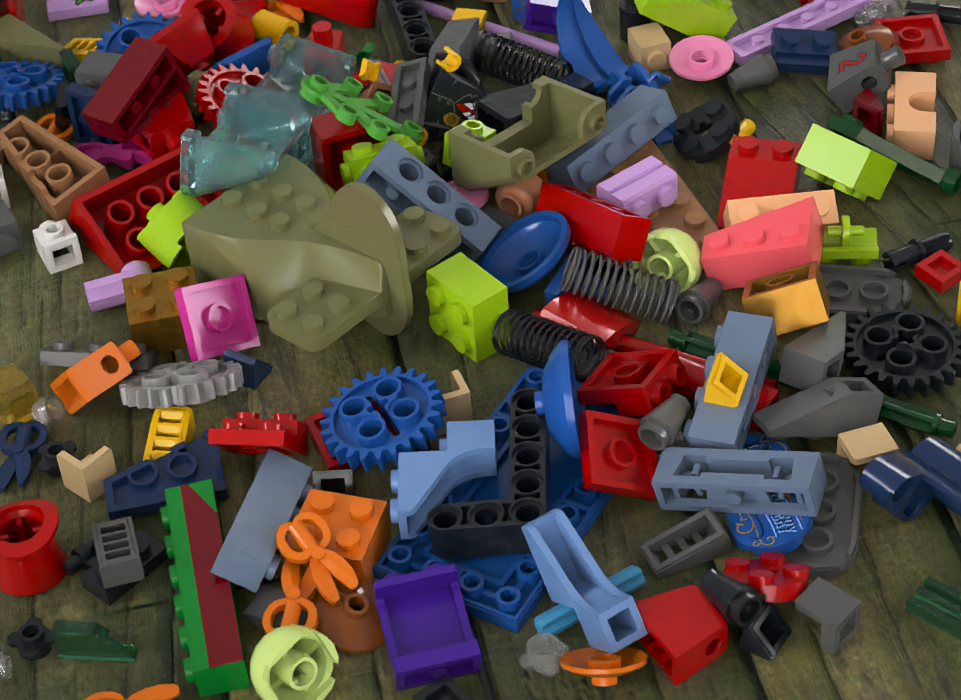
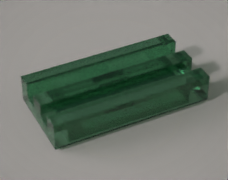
(942, 597)

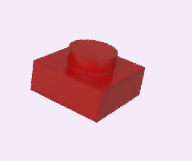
(939, 271)

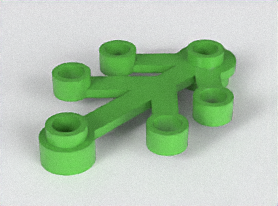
(348, 110)

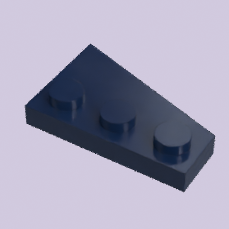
(142, 486)

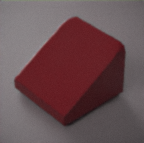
(869, 111)

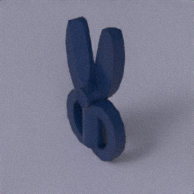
(20, 451)

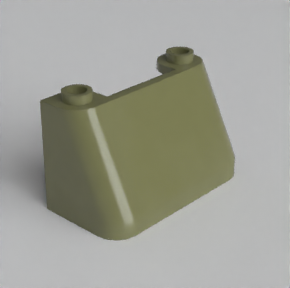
(550, 129)

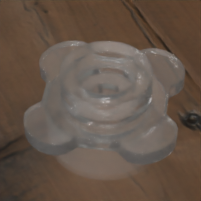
(543, 654)

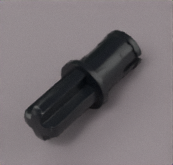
(946, 13)
(916, 251)

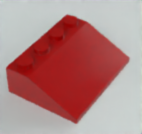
(117, 211)

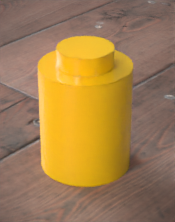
(273, 25)

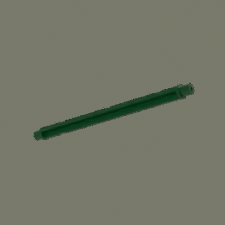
(891, 409)

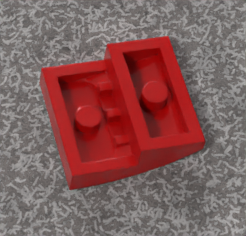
(591, 317)

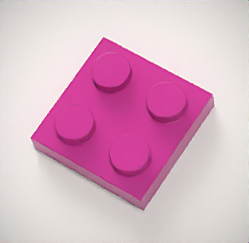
(217, 317)

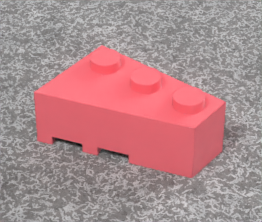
(764, 245)

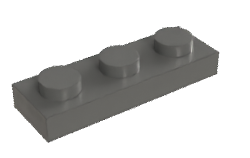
(410, 91)
(66, 354)

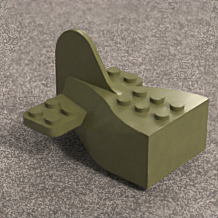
(317, 254)

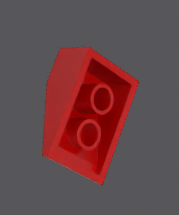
(759, 169)

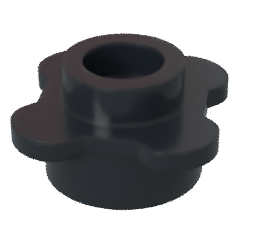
(48, 456)
(32, 639)

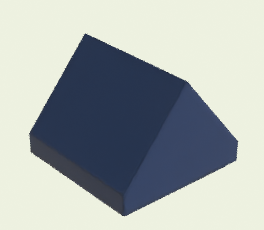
(253, 369)

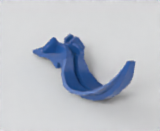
(596, 59)

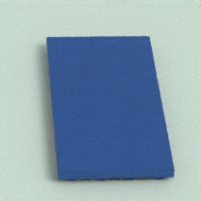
(505, 586)

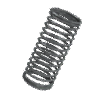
(666, 297)

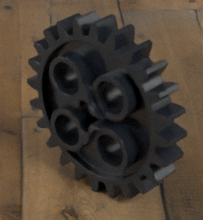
(904, 350)

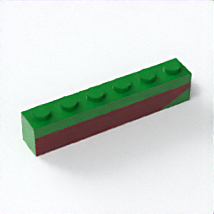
(205, 600)

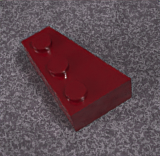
(135, 90)

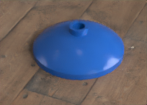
(527, 250)
(560, 399)

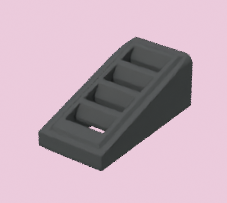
(690, 529)
(117, 559)

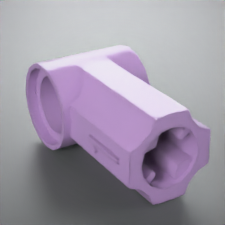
(109, 290)

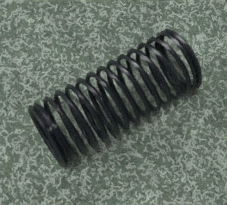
(495, 57)
(526, 335)

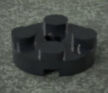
(690, 126)

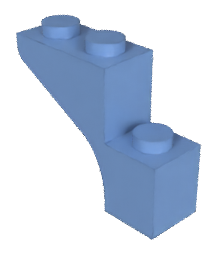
(429, 476)
(576, 580)

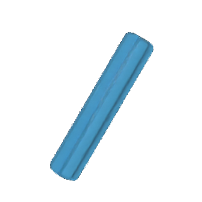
(562, 617)

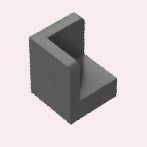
(833, 609)

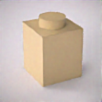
(649, 46)

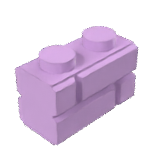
(641, 187)

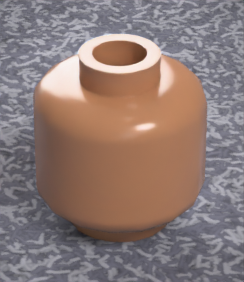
(520, 198)

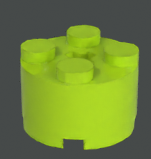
(165, 233)

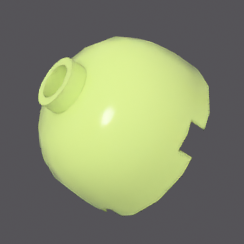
(672, 255)
(293, 664)

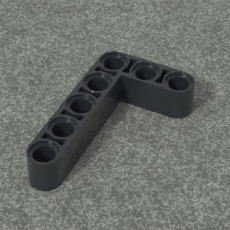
(411, 27)
(496, 525)

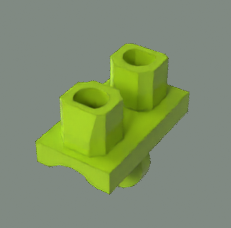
(850, 243)

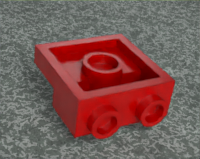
(634, 381)
(255, 436)

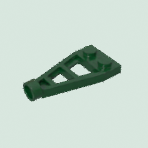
(851, 128)

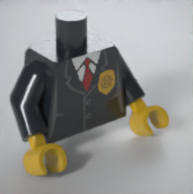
(450, 95)

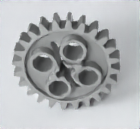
(181, 383)

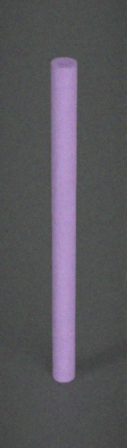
(525, 39)

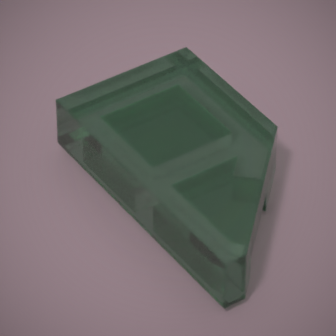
(89, 642)

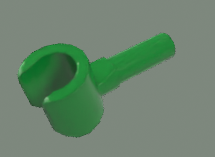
(366, 52)

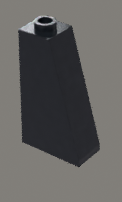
(504, 107)

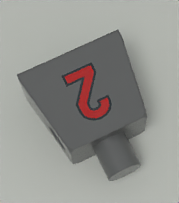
(861, 68)

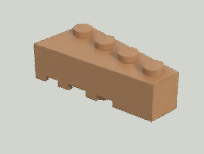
(50, 166)

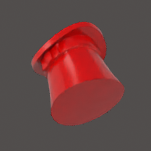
(226, 26)
(29, 548)

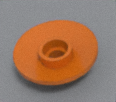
(601, 665)

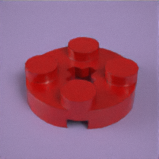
(770, 575)

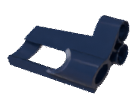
(909, 481)

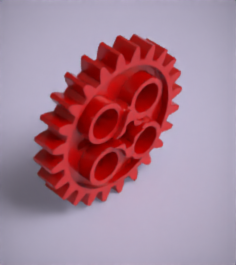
(211, 88)

